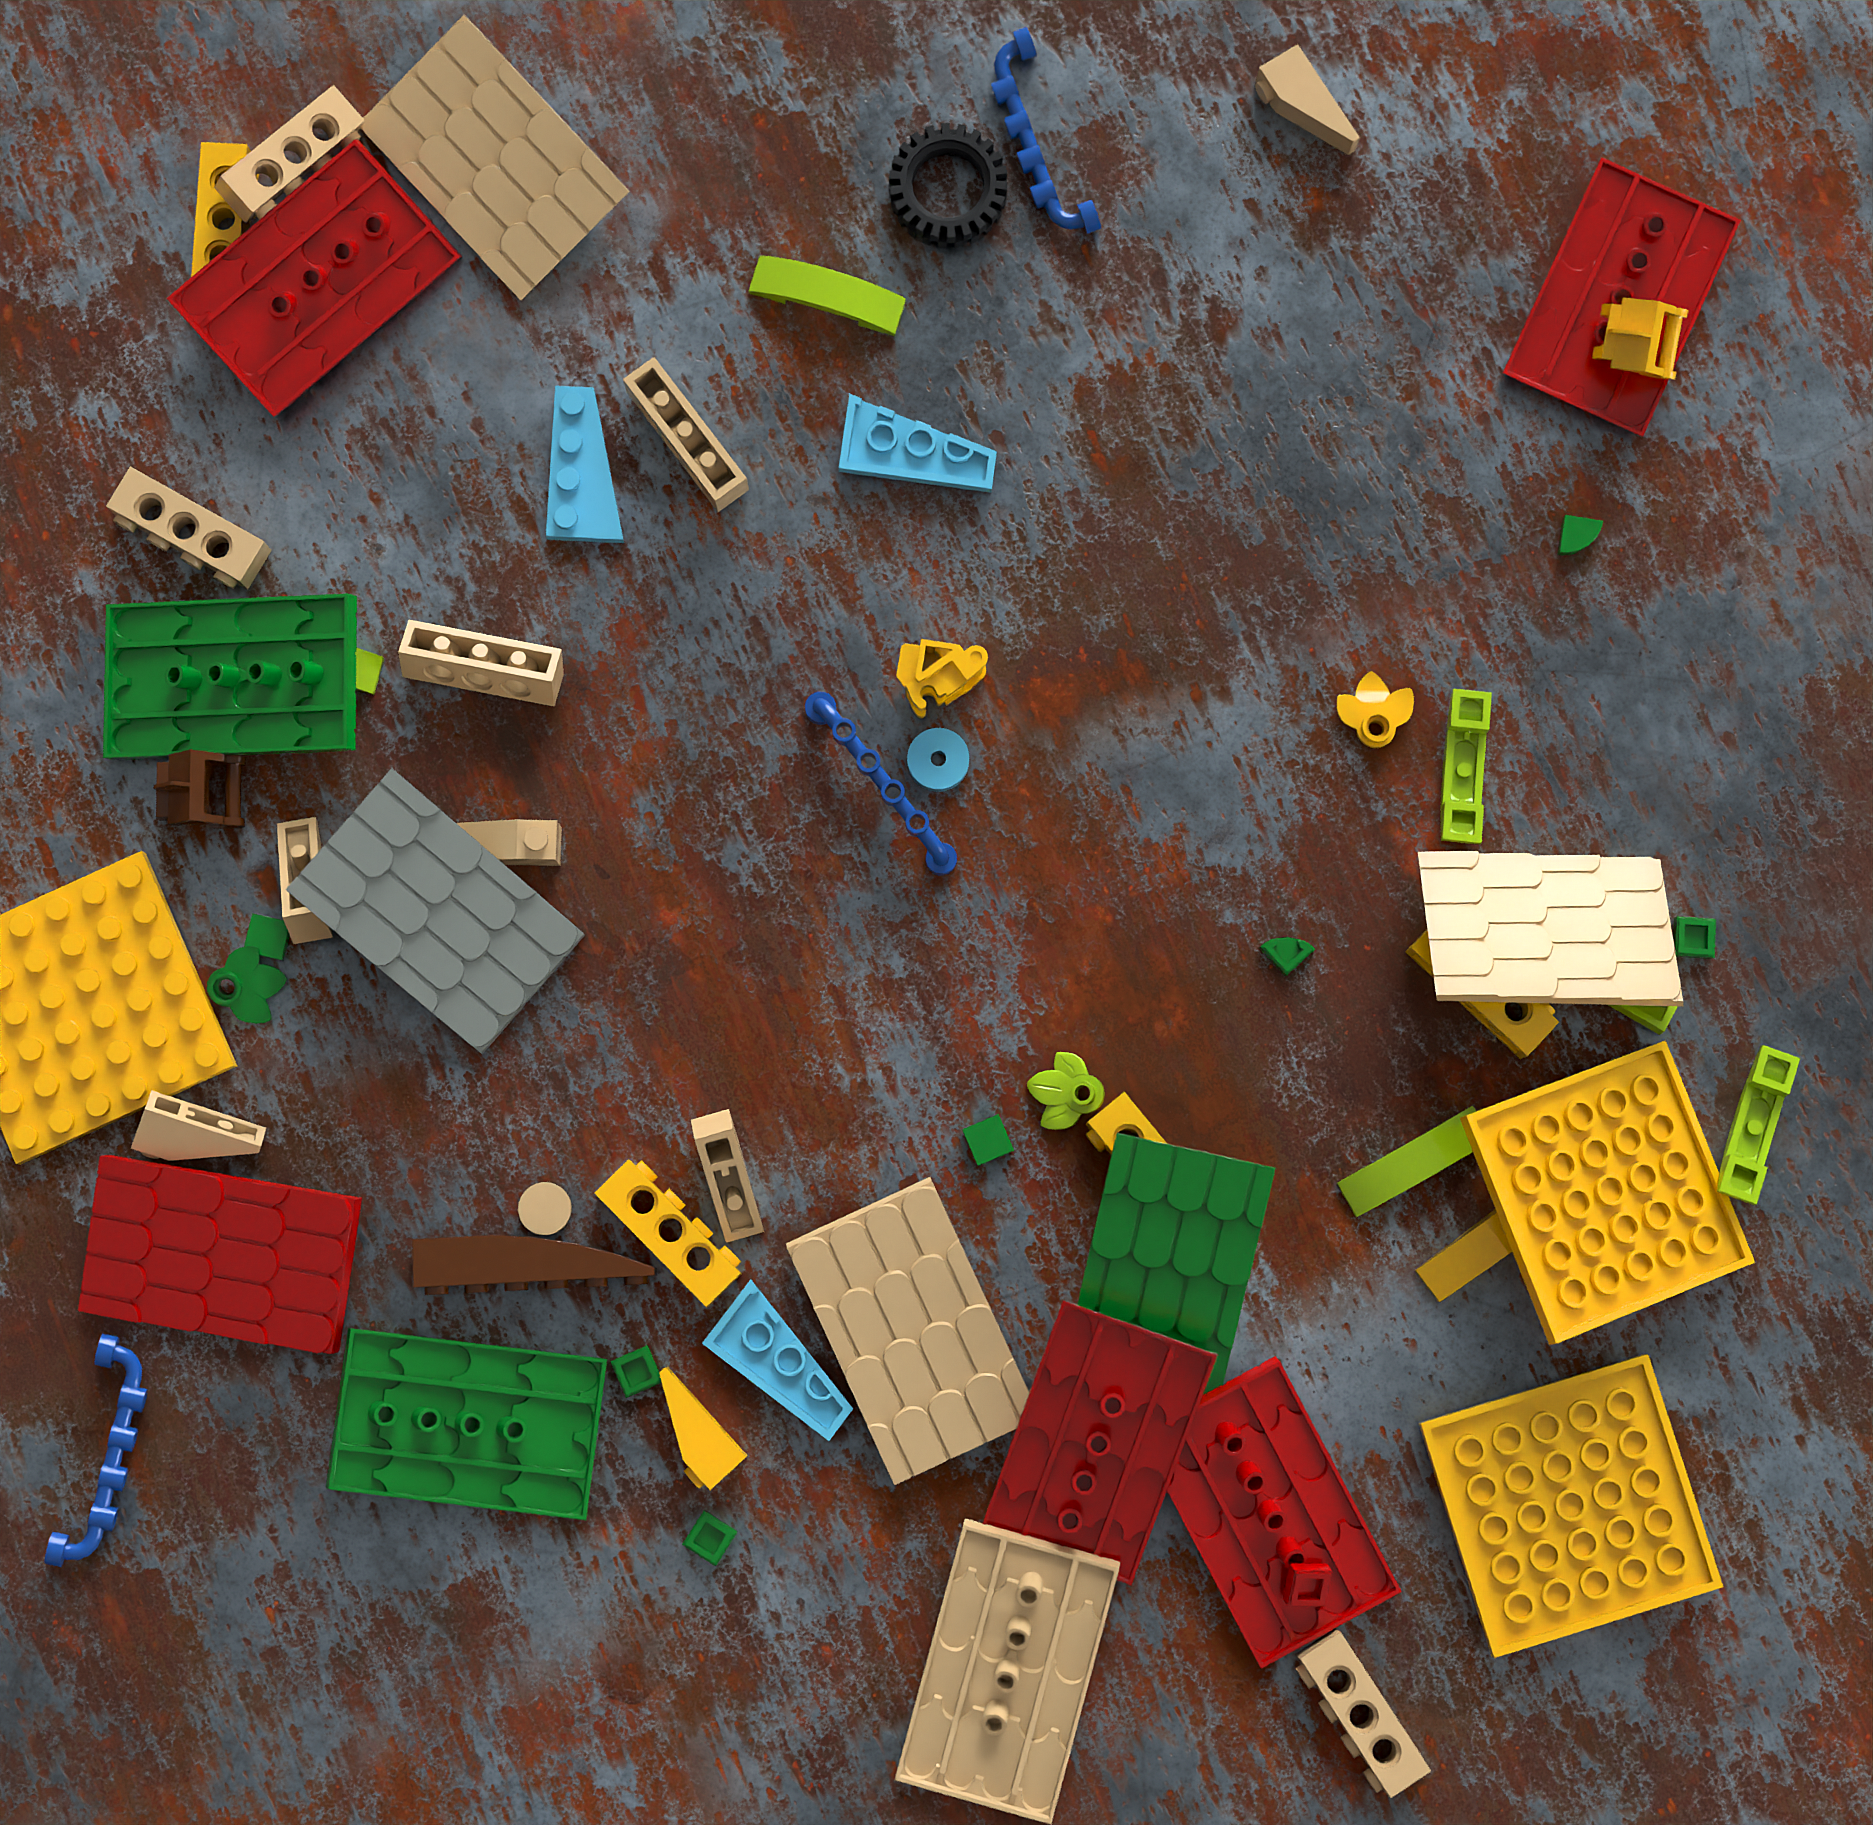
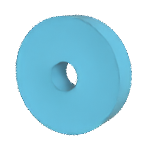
(942, 742)

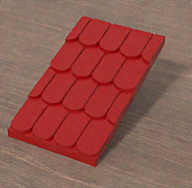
(1621, 244)
(314, 277)
(219, 1254)
(1099, 1436)
(1266, 1496)

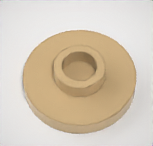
(545, 1208)

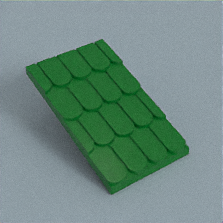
(230, 676)
(1176, 1243)
(466, 1423)

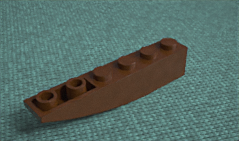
(515, 1262)

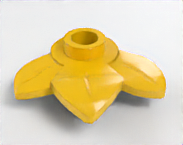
(1375, 705)

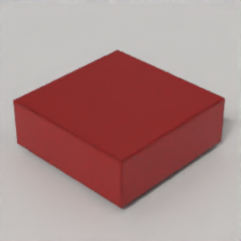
(1307, 1584)

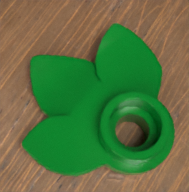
(252, 985)

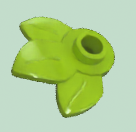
(1060, 1091)

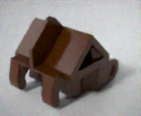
(184, 789)

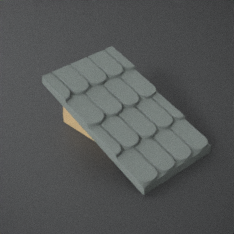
(435, 911)

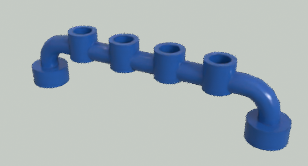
(1031, 157)
(821, 710)
(112, 1475)

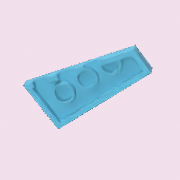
(900, 449)
(580, 479)
(772, 1357)

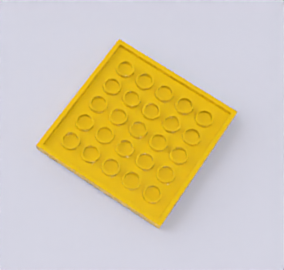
(97, 1009)
(1606, 1192)
(1570, 1505)

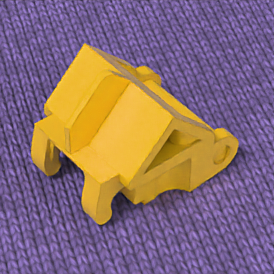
(1635, 335)
(939, 672)

